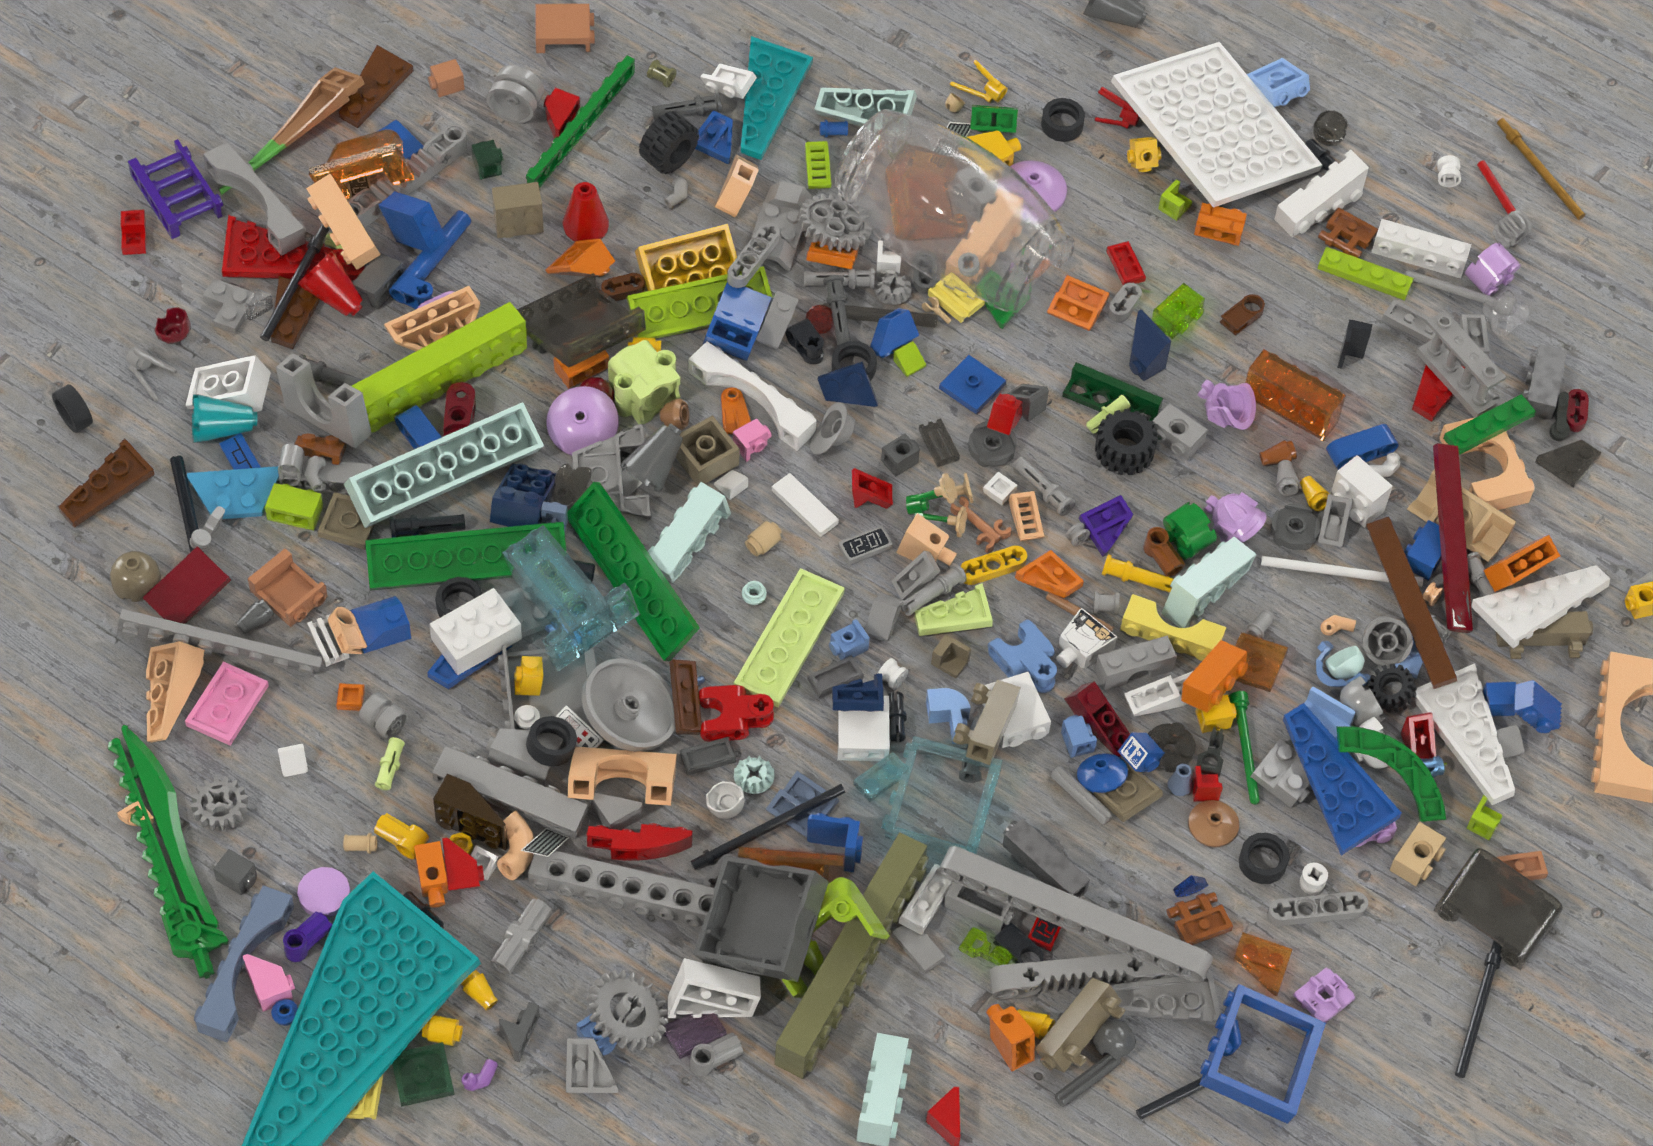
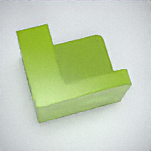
(1174, 203)
(1484, 820)

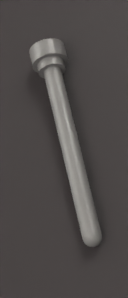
(1449, 287)

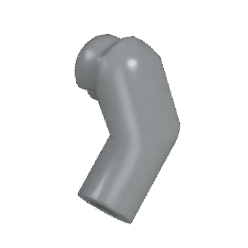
(680, 192)

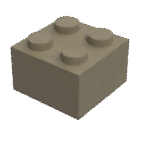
(517, 210)
(707, 451)

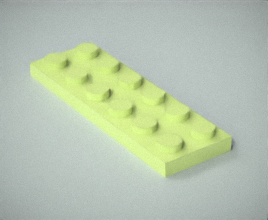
(789, 636)

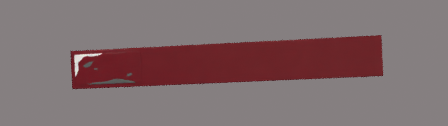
(1452, 538)

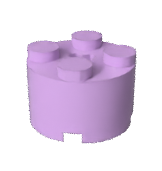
(1492, 269)

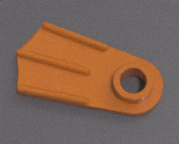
(733, 410)

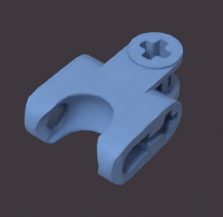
(1030, 657)

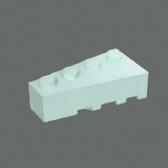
(861, 105)
(1207, 581)
(882, 1090)

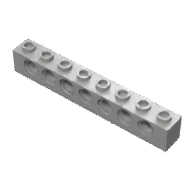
(623, 880)

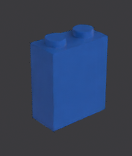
(412, 222)

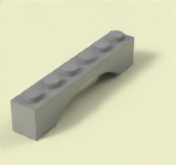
(229, 169)

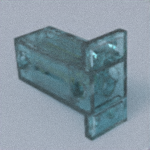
(566, 597)

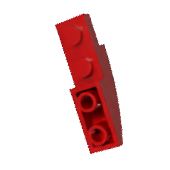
(649, 844)

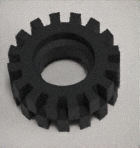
(1393, 675)

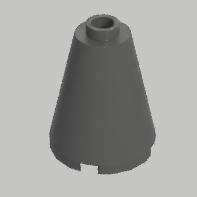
(1117, 11)
(655, 457)

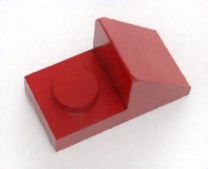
(871, 489)

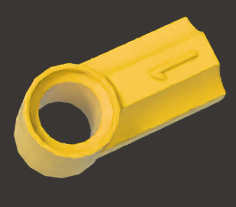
(400, 834)

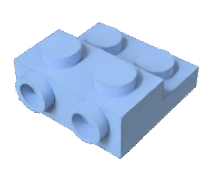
(1281, 82)

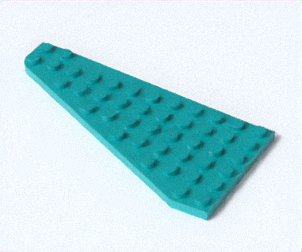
(364, 1004)

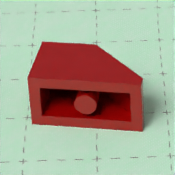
(560, 109)
(1005, 413)
(460, 867)

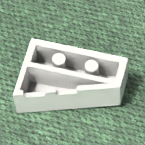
(713, 989)

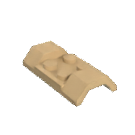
(1484, 525)

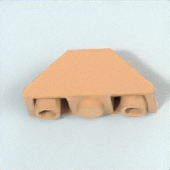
(737, 185)

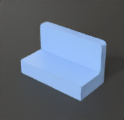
(1329, 711)

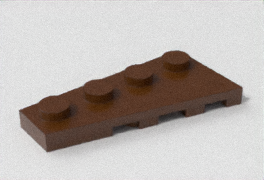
(114, 478)

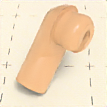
(1337, 623)

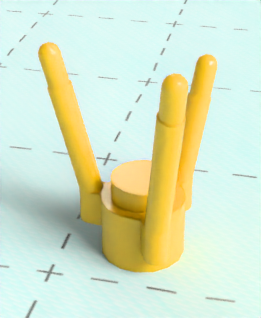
(994, 89)

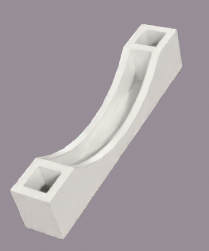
(717, 369)

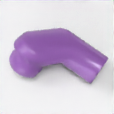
(480, 1080)

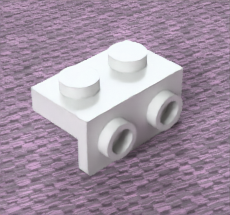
(729, 81)

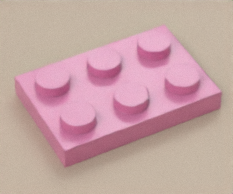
(226, 703)

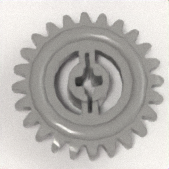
(635, 1000)

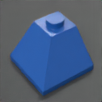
(382, 623)

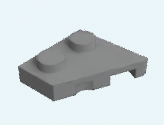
(587, 1068)

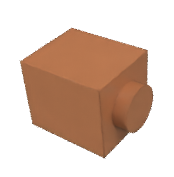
(446, 78)

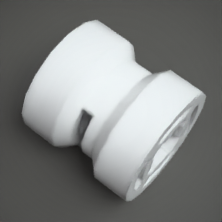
(1449, 171)

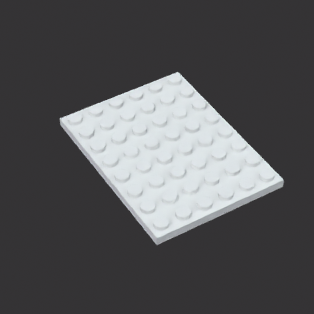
(1216, 124)

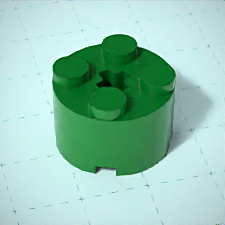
(1189, 530)

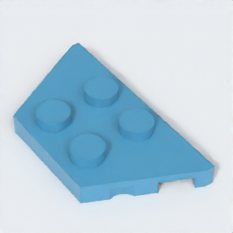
(238, 491)

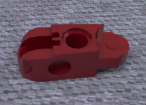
(459, 408)

